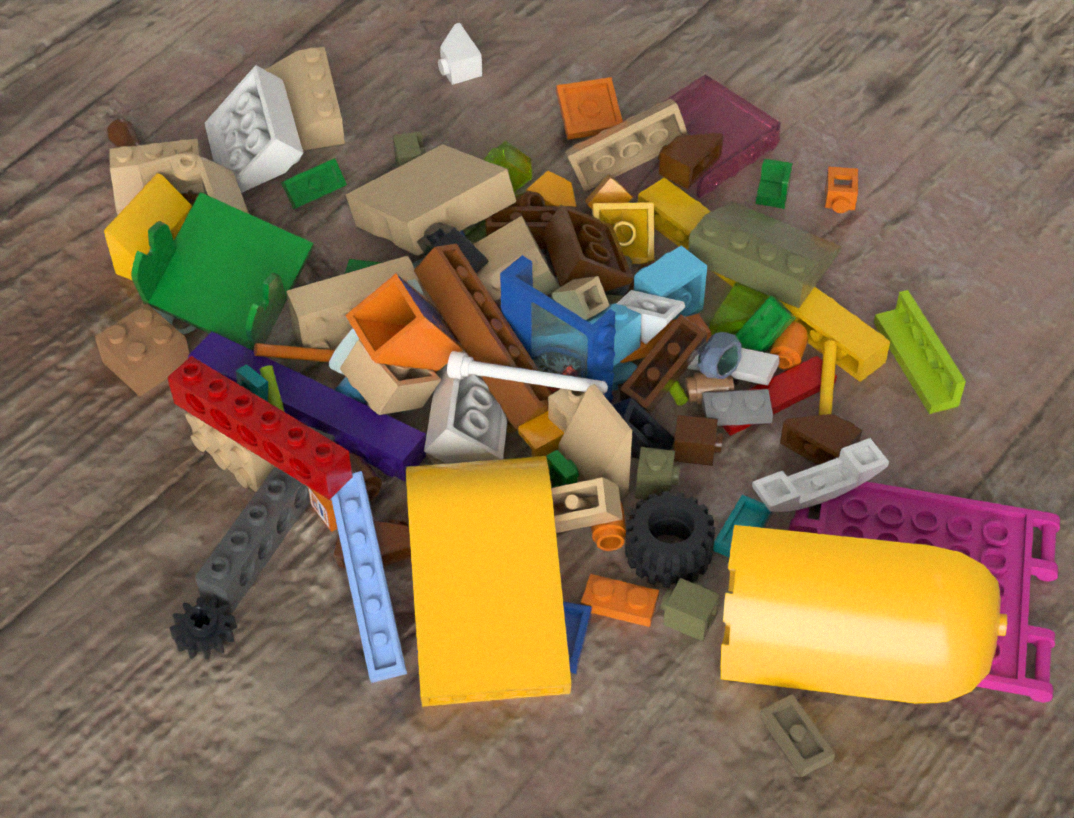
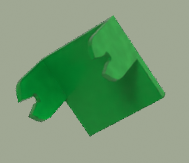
(221, 271)

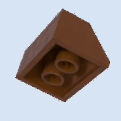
(585, 249)

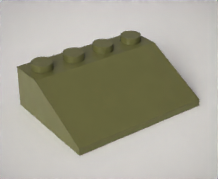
(762, 252)

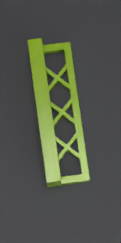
(921, 355)

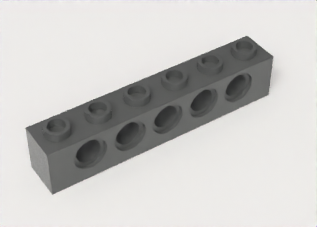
(253, 538)

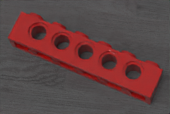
(261, 427)

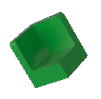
(774, 183)

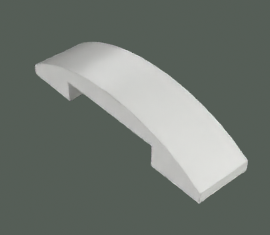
(823, 482)

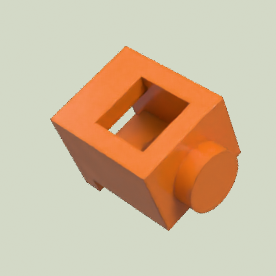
(841, 197)

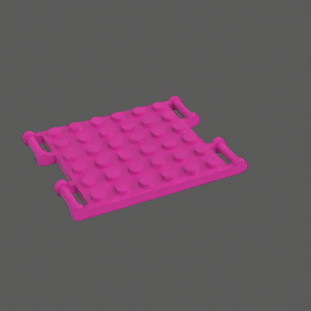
(983, 531)

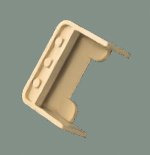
(191, 169)

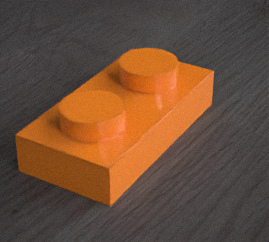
(620, 600)

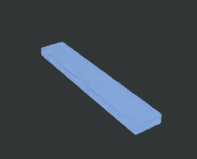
(368, 581)

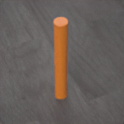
(292, 352)

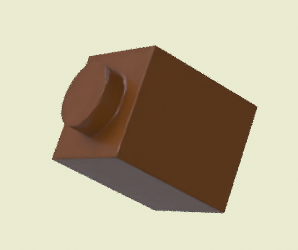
(696, 440)

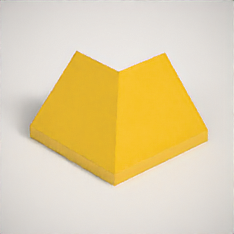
(633, 227)

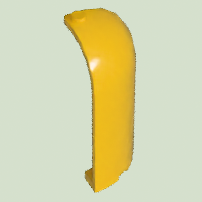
(858, 616)

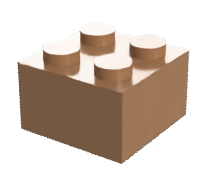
(142, 349)

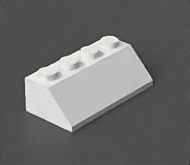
(465, 421)

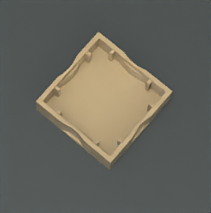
(430, 190)

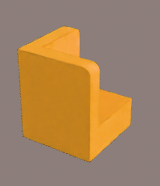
(609, 192)
(541, 435)

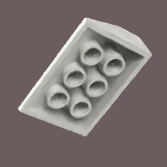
(255, 130)

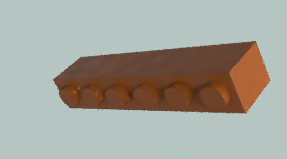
(481, 329)

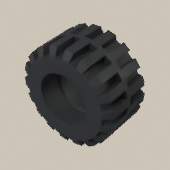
(675, 517)

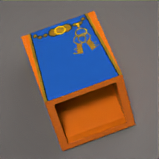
(402, 327)

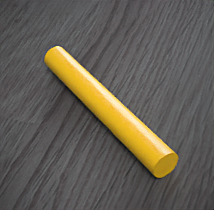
(827, 377)

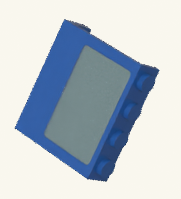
(554, 333)

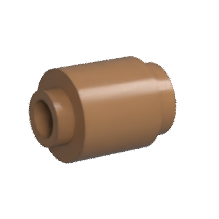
(701, 384)

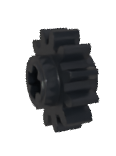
(203, 627)

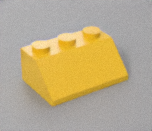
(130, 228)

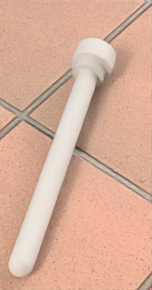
(462, 366)

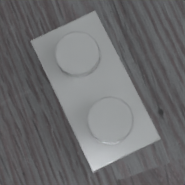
(738, 407)

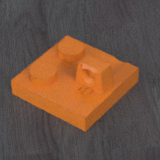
(588, 107)

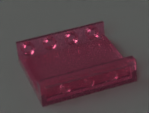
(746, 129)

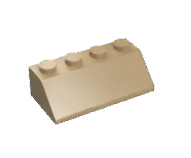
(626, 144)

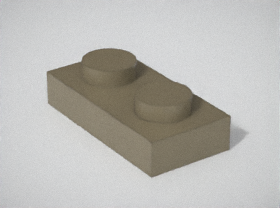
(797, 735)

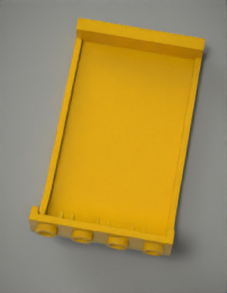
(486, 581)

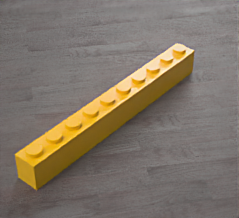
(858, 345)

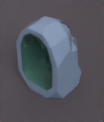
(719, 355)

